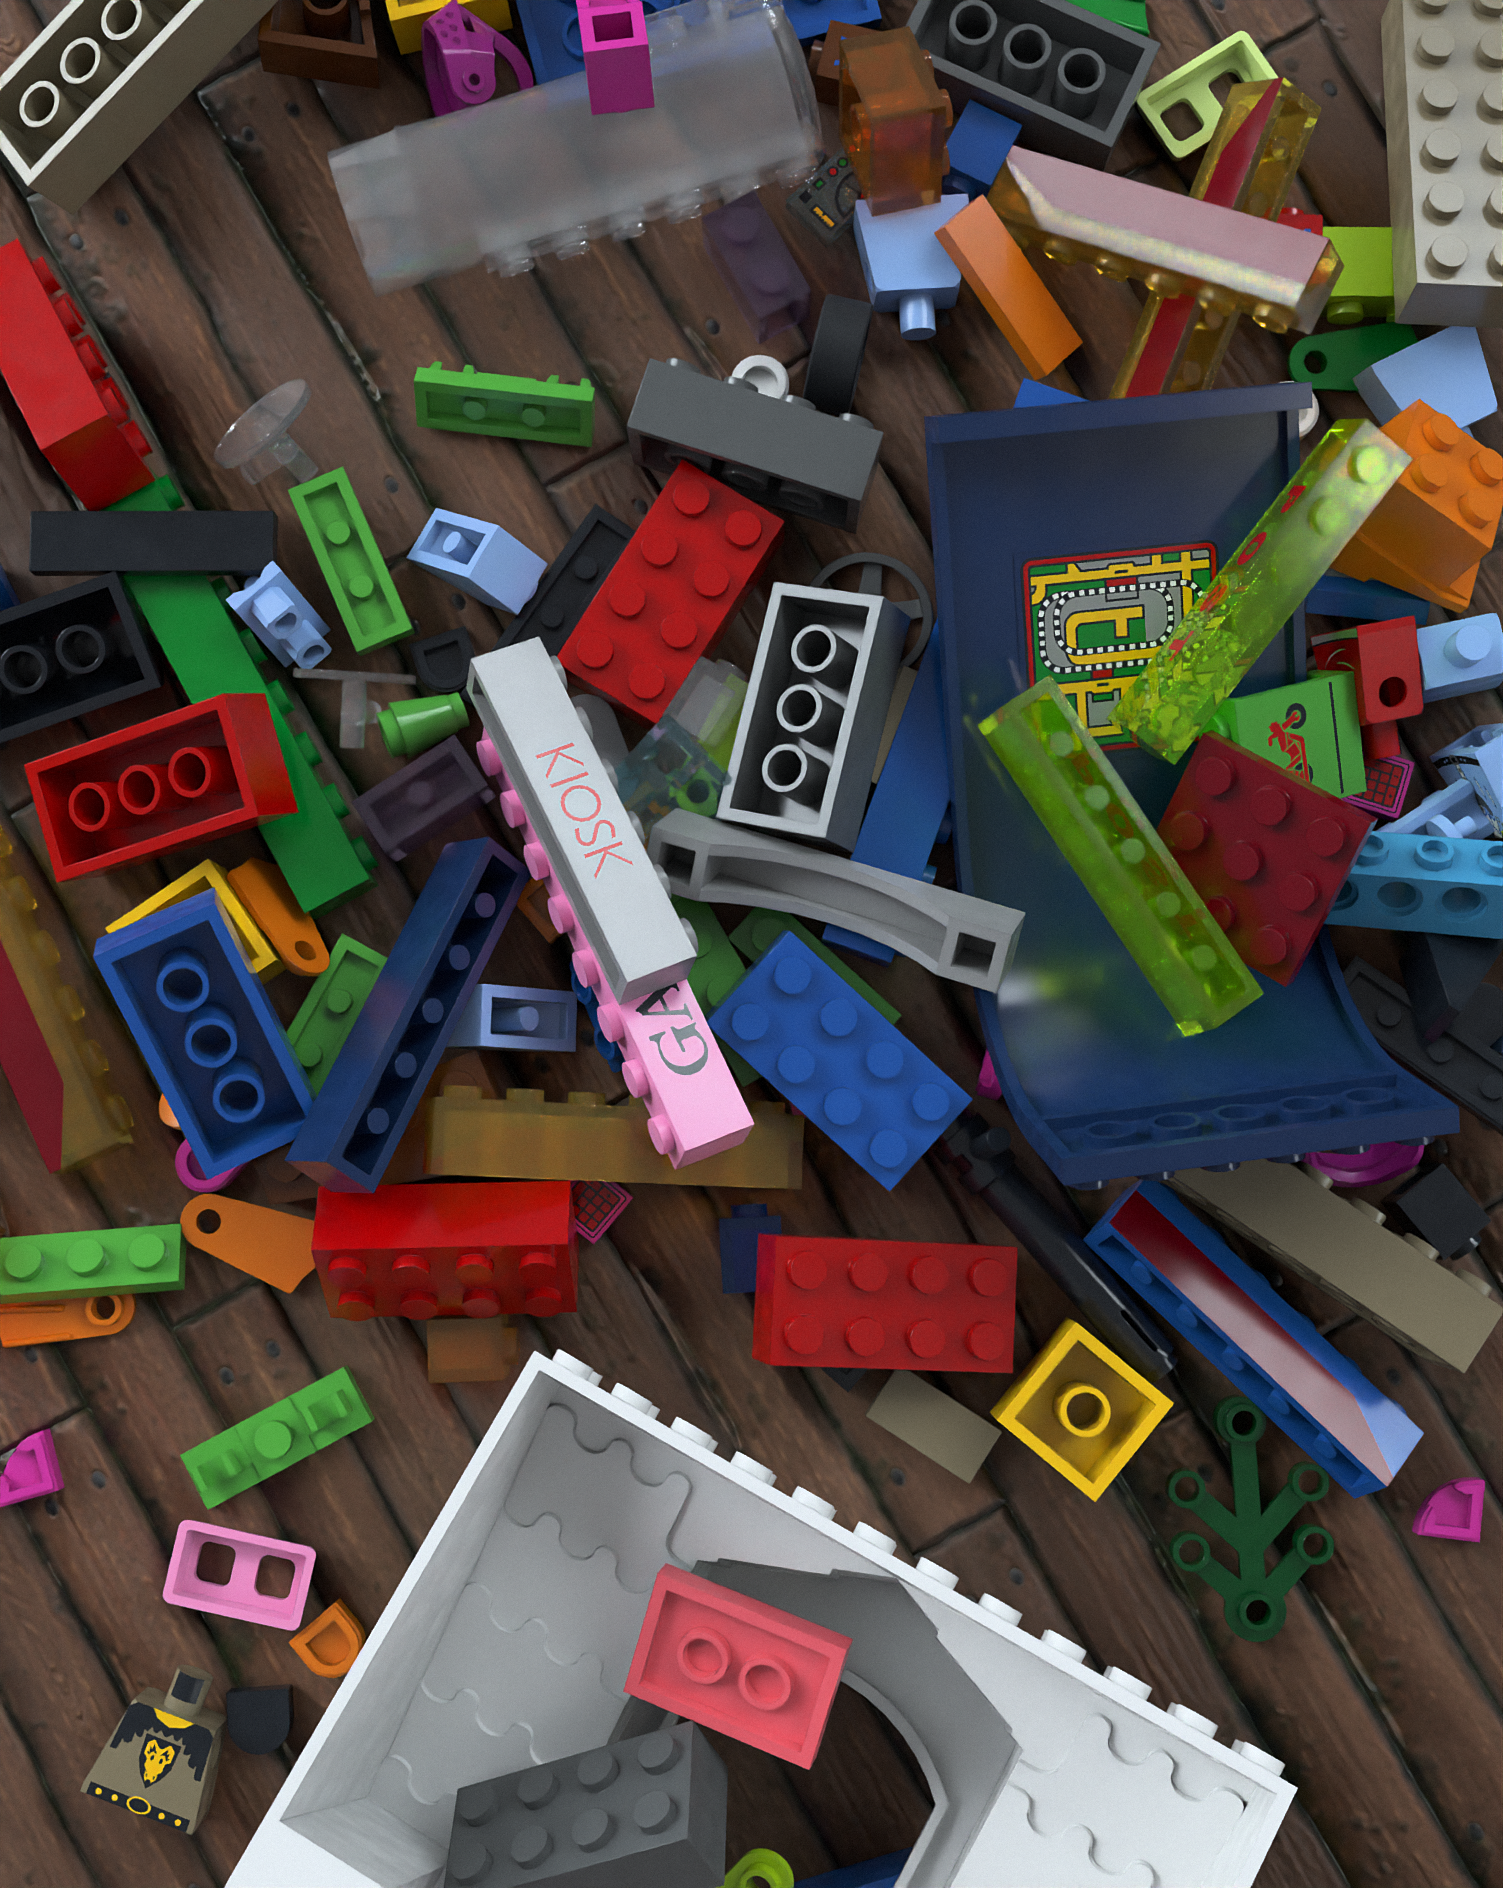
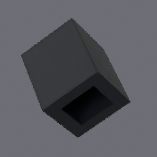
(1437, 1211)

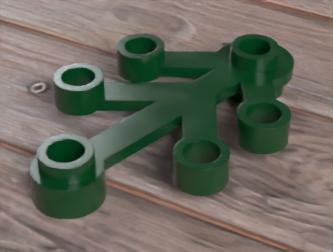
(1250, 1528)

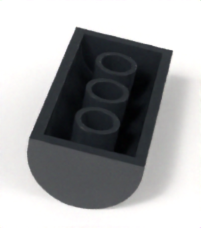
(73, 654)

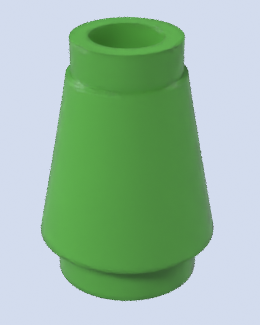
(420, 723)

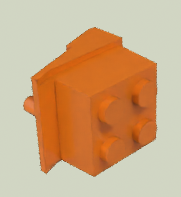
(1434, 516)

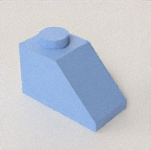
(478, 560)
(517, 1020)

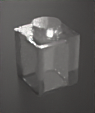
(710, 702)

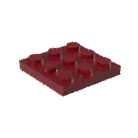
(1261, 851)

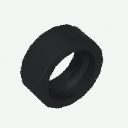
(837, 354)

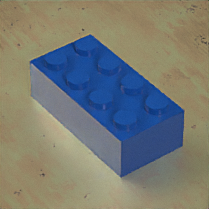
(207, 1031)
(837, 1059)

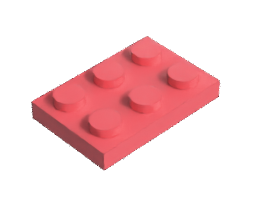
(737, 1665)

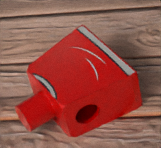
(1384, 675)

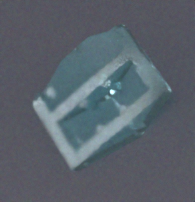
(669, 773)

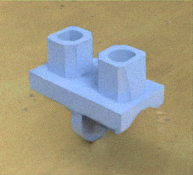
(282, 618)
(1446, 814)

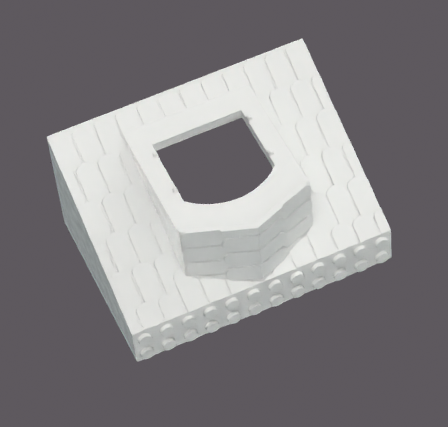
(530, 1612)

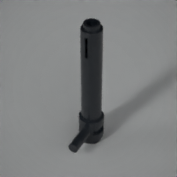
(990, 1171)

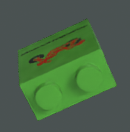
(1303, 729)

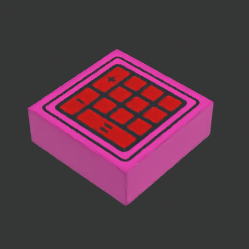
(1386, 787)
(597, 1206)

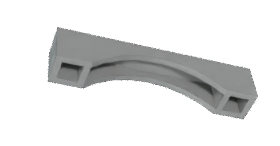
(930, 924)

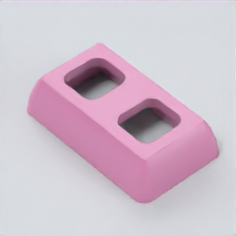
(238, 1597)

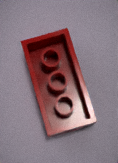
(62, 386)
(671, 594)
(161, 786)
(448, 1250)
(884, 1303)

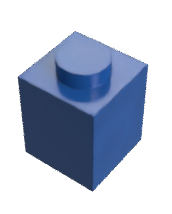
(978, 150)

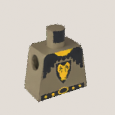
(164, 1754)

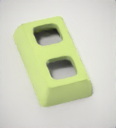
(1191, 86)

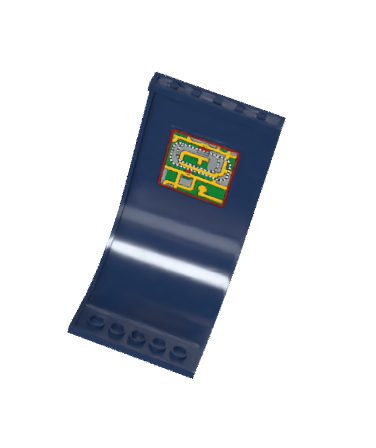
(1075, 554)

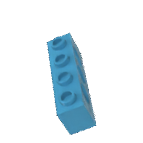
(1424, 886)

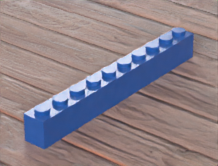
(913, 787)

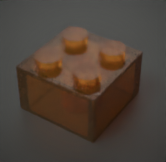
(893, 120)

